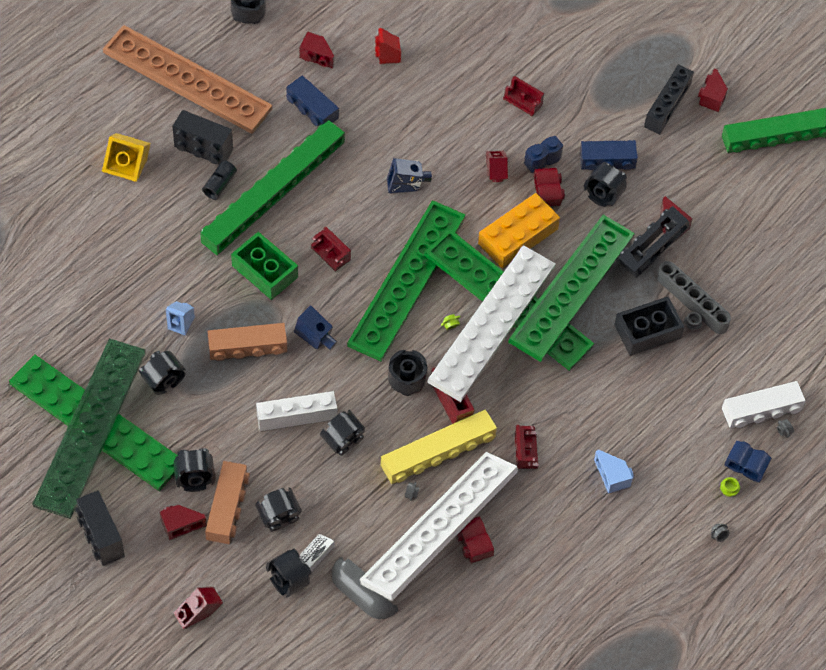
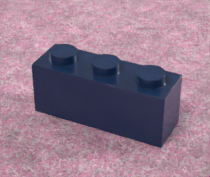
(311, 101)
(616, 153)

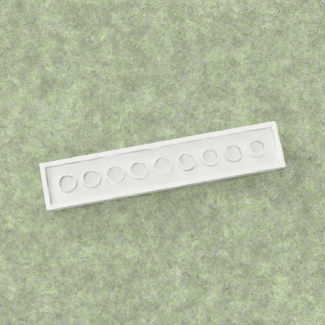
(491, 323)
(438, 526)

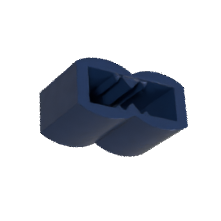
(543, 154)
(748, 461)

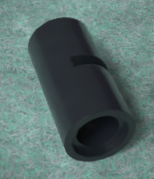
(219, 180)

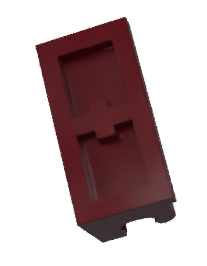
(524, 96)
(331, 249)
(526, 447)

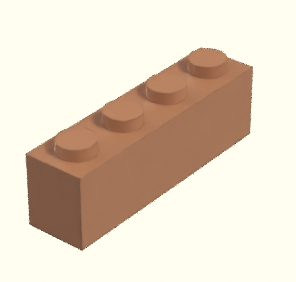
(247, 341)
(226, 502)

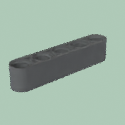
(698, 304)

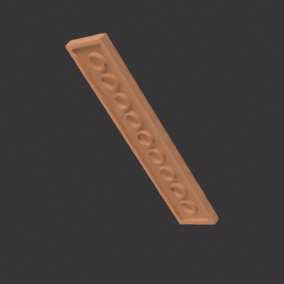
(188, 79)

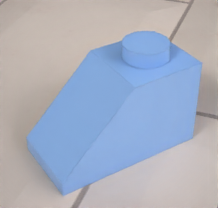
(179, 317)
(613, 471)

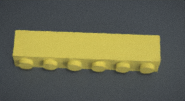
(438, 447)

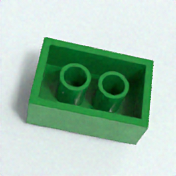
(264, 265)

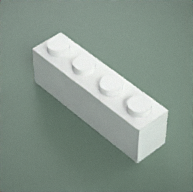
(763, 405)
(296, 411)

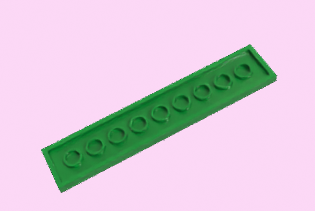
(479, 277)
(403, 284)
(571, 288)
(125, 442)

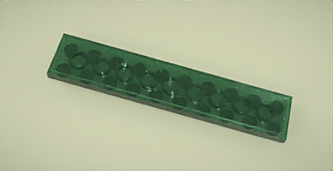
(89, 428)

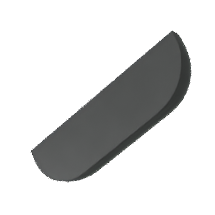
(347, 578)

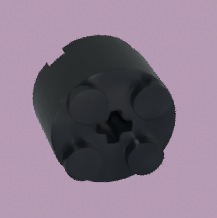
(248, 10)
(605, 185)
(162, 372)
(407, 372)
(343, 431)
(194, 469)
(279, 508)
(288, 573)

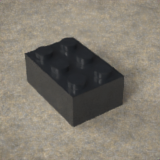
(202, 137)
(649, 326)
(99, 528)

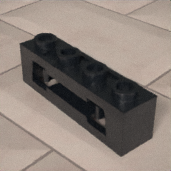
(668, 99)
(633, 258)

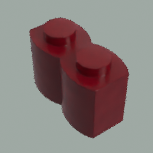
(548, 187)
(475, 541)

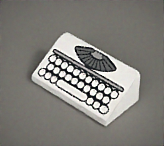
(317, 551)

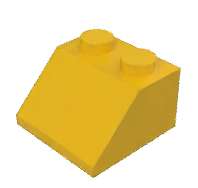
(125, 156)

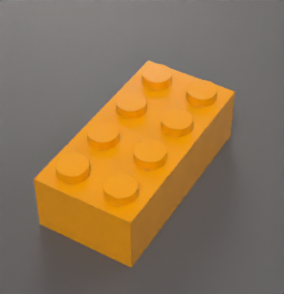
(523, 225)

